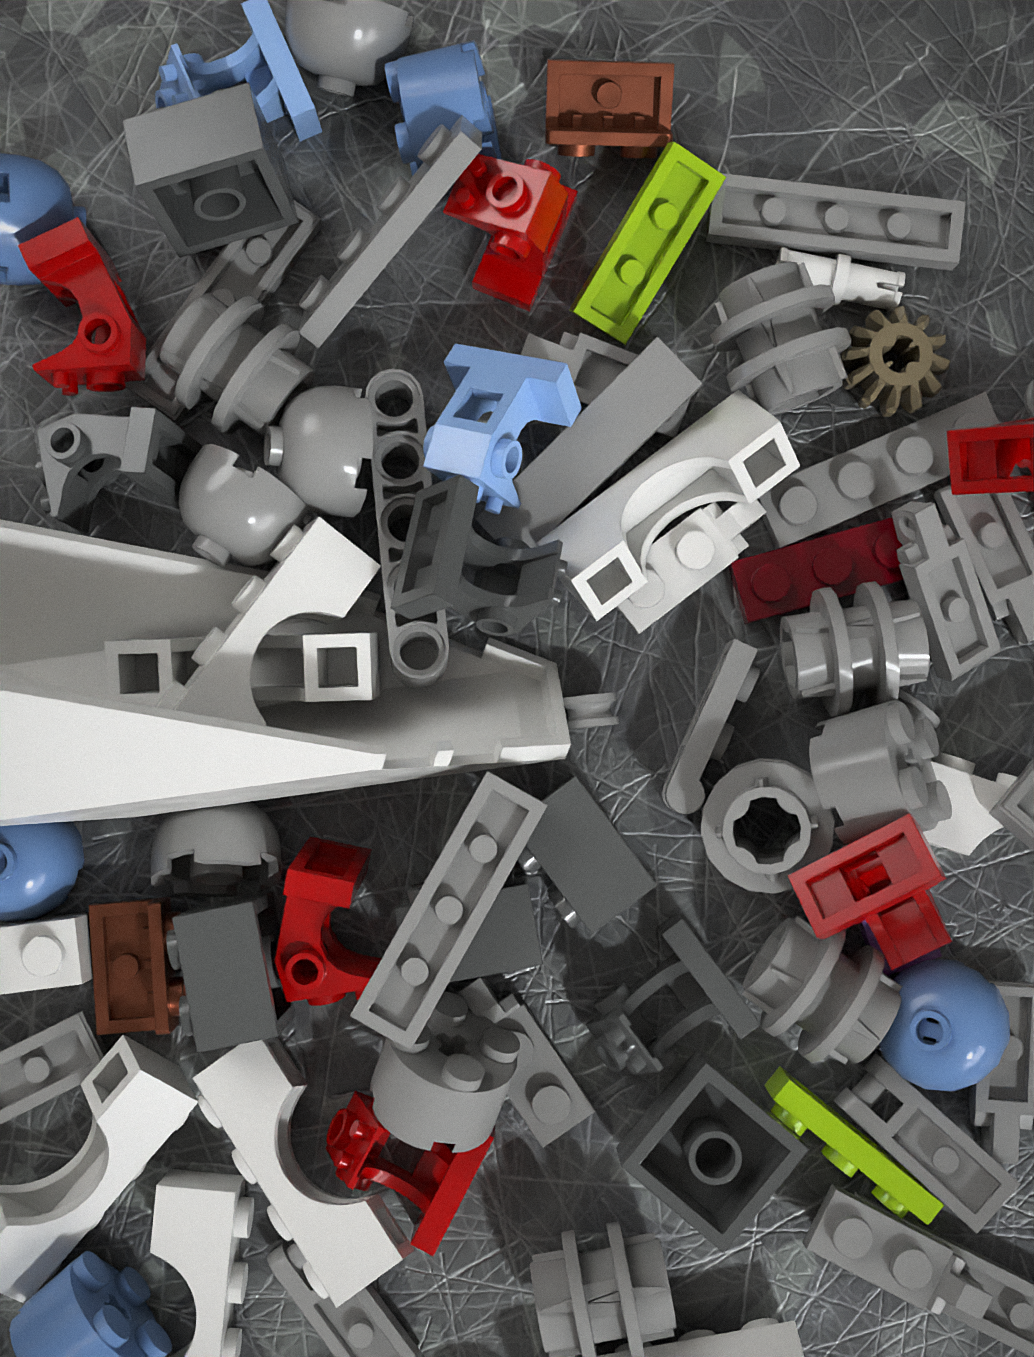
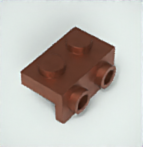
(609, 106)
(132, 967)

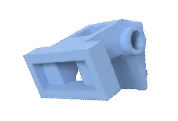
(260, 61)
(516, 392)

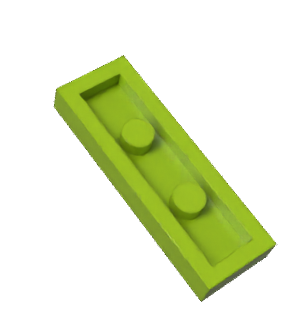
(647, 242)
(850, 1148)

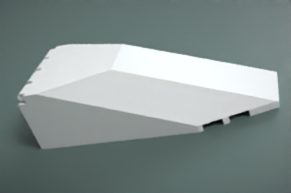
(97, 758)

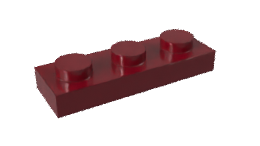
(787, 576)

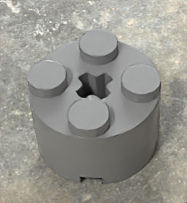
(878, 770)
(448, 1081)

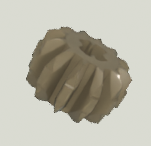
(911, 346)

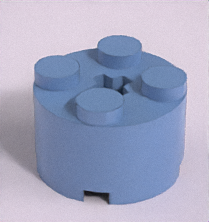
(437, 90)
(89, 1314)

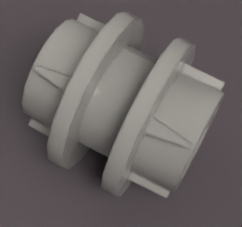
(779, 335)
(235, 363)
(854, 648)
(738, 854)
(834, 998)
(602, 1294)

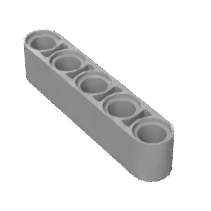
(394, 500)

